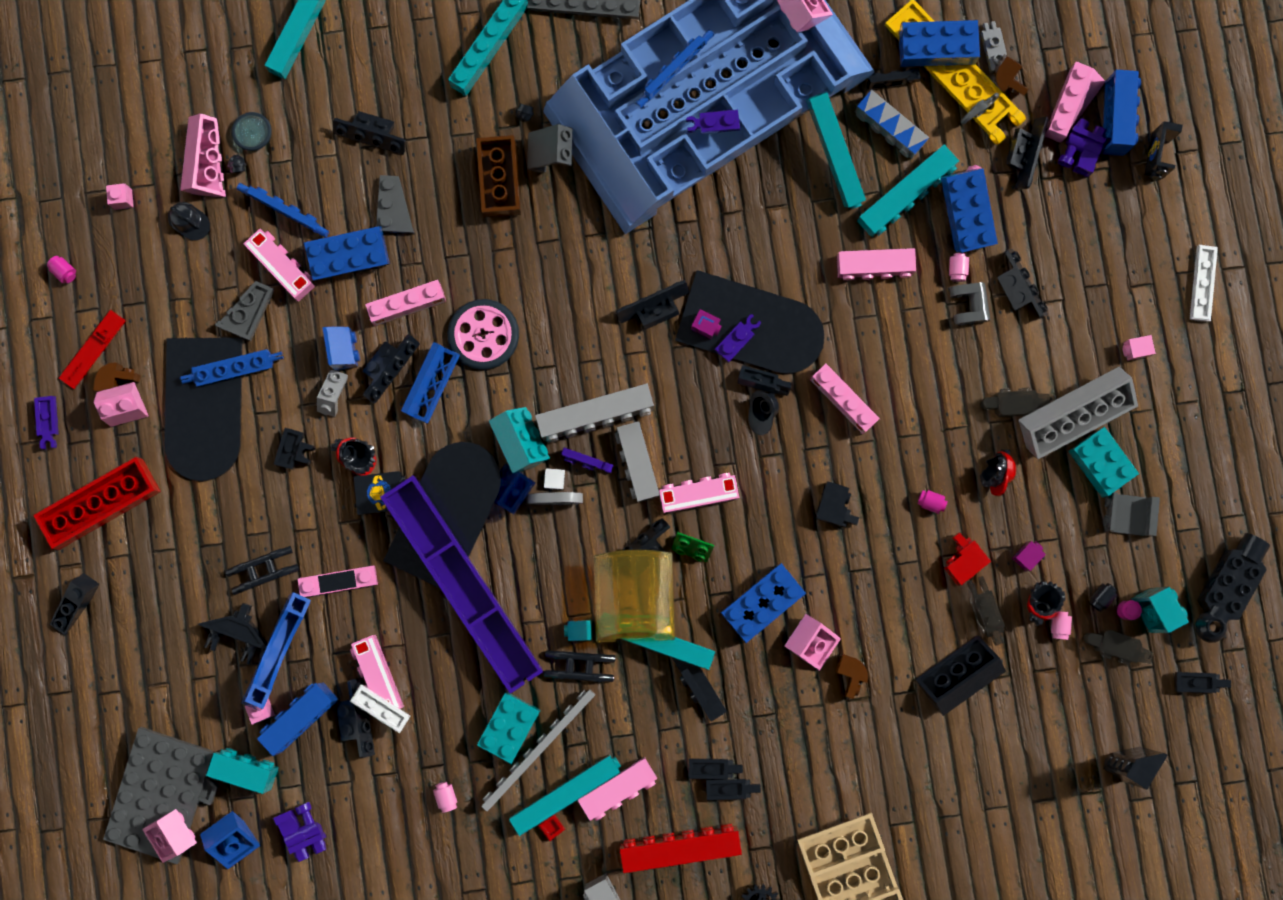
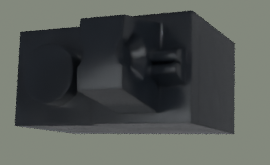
(832, 508)

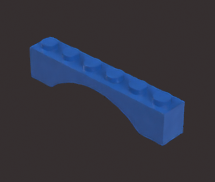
(274, 653)

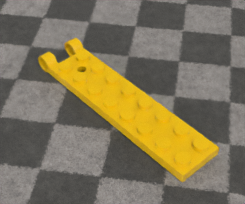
(964, 82)

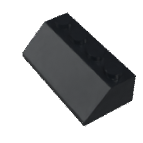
(961, 675)
(1135, 765)

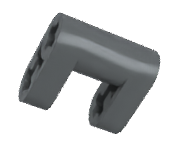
(979, 303)

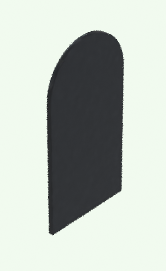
(783, 343)
(202, 419)
(463, 488)

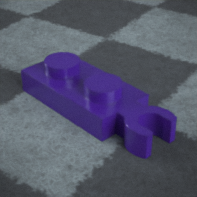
(715, 122)
(736, 339)
(46, 420)
(587, 461)

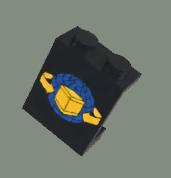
(1163, 133)
(370, 489)

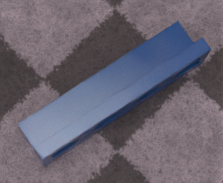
(423, 384)

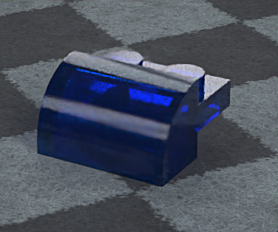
(513, 489)

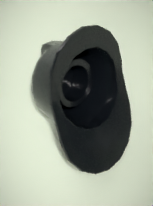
(189, 221)
(762, 412)

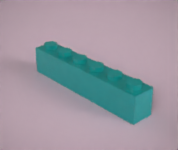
(487, 45)
(907, 191)

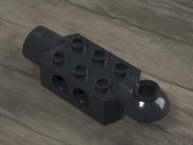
(1231, 587)

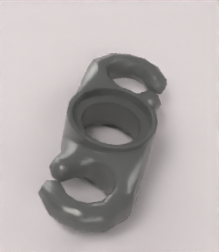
(979, 108)

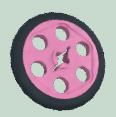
(500, 353)

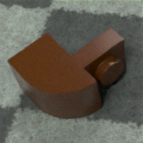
(1005, 73)
(111, 374)
(855, 670)

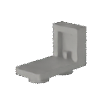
(328, 396)

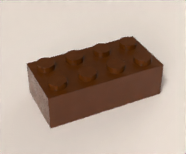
(498, 176)

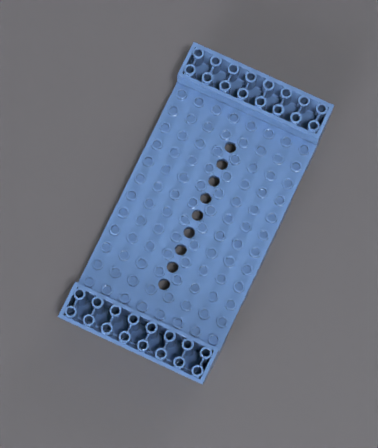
(646, 168)

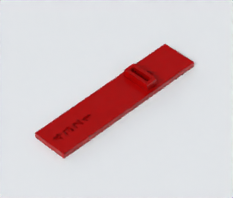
(92, 349)

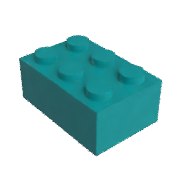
(519, 439)
(1103, 462)
(1161, 610)
(508, 727)
(242, 770)

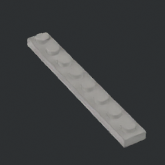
(531, 755)

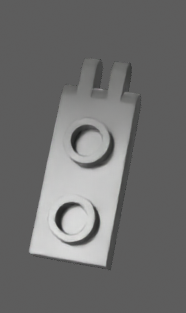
(993, 44)

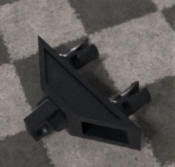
(238, 627)

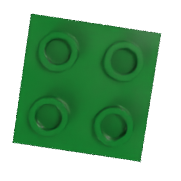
(692, 547)

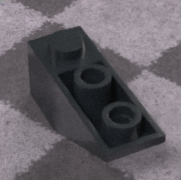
(74, 602)

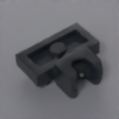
(292, 449)

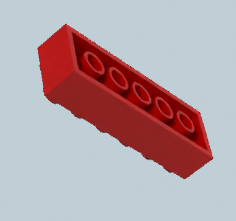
(97, 503)
(680, 848)

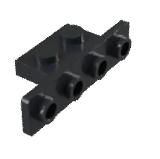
(371, 131)
(1025, 151)
(1018, 286)
(655, 307)
(386, 366)
(648, 540)
(701, 689)
(355, 722)

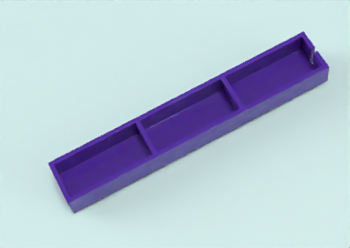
(461, 584)

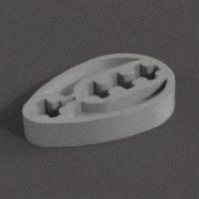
(556, 498)

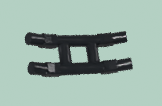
(267, 559)
(588, 657)

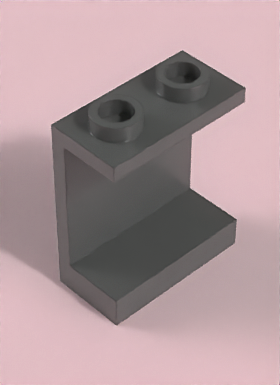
(549, 147)
(1131, 514)

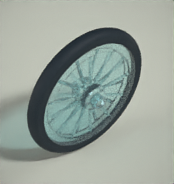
(251, 131)

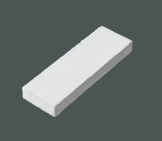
(380, 708)

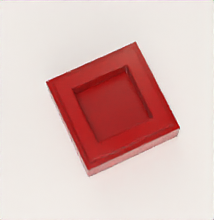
(551, 827)

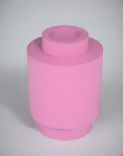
(959, 267)
(1061, 625)
(445, 797)

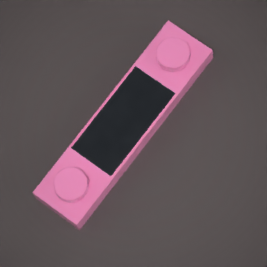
(337, 581)

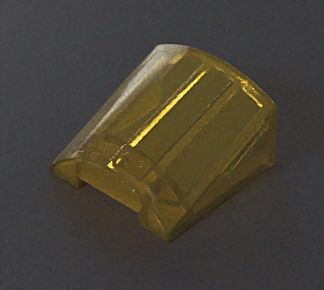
(634, 595)

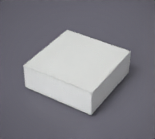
(554, 479)

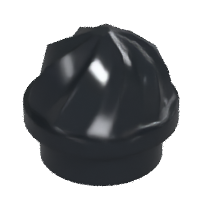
(524, 112)
(236, 164)

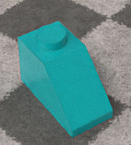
(578, 630)

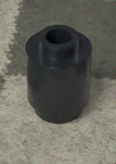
(1103, 597)

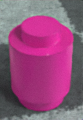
(61, 269)
(932, 501)
(1129, 610)

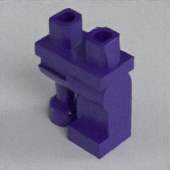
(1086, 143)
(298, 836)

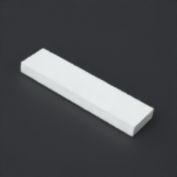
(1203, 283)

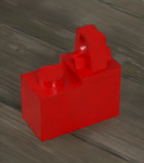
(968, 562)

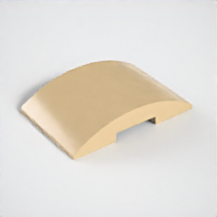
(849, 862)

